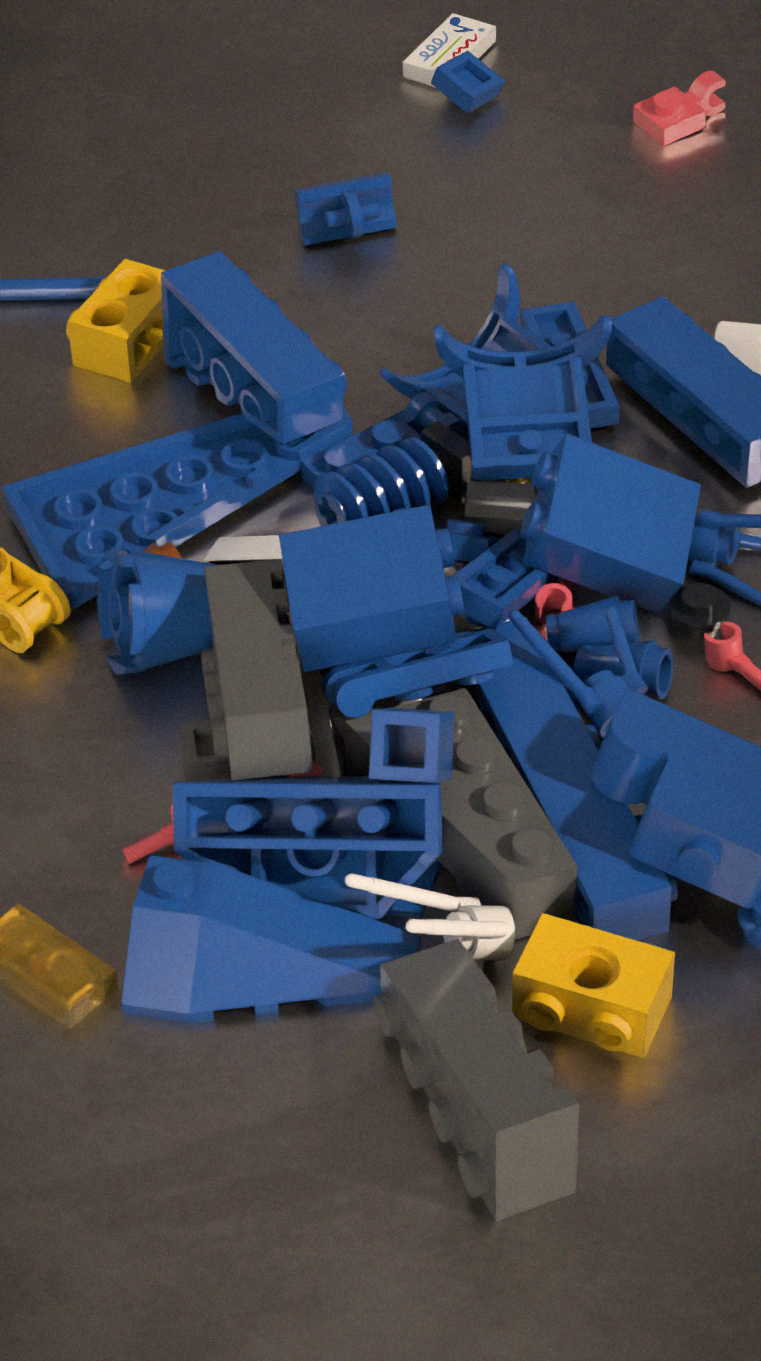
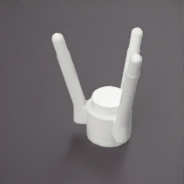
(482, 930)

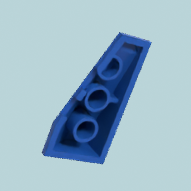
(234, 941)

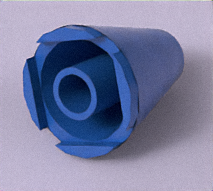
(152, 609)

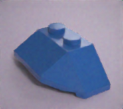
(313, 832)

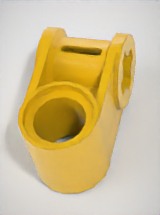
(27, 603)

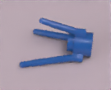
(717, 542)
(602, 690)

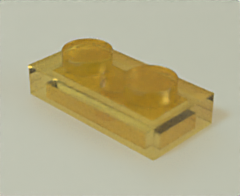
(51, 968)

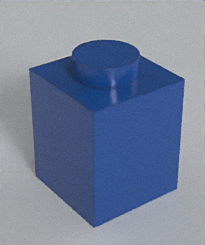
(411, 745)

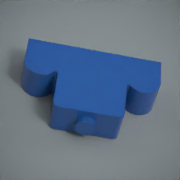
(697, 795)

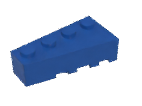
(247, 349)

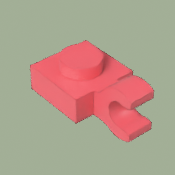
(678, 114)

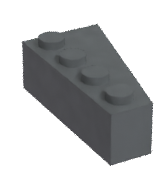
(254, 673)

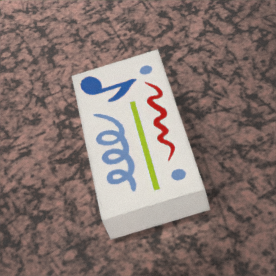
(449, 40)

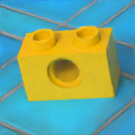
(593, 985)

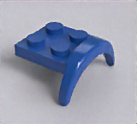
(499, 333)
(522, 399)

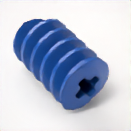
(381, 483)

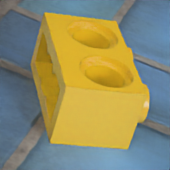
(119, 323)

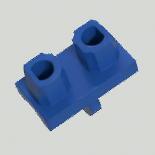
(345, 208)

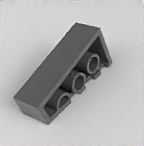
(491, 822)
(482, 1085)

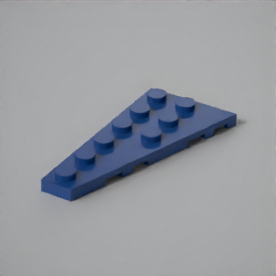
(151, 495)

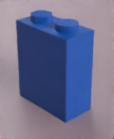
(610, 522)
(370, 588)

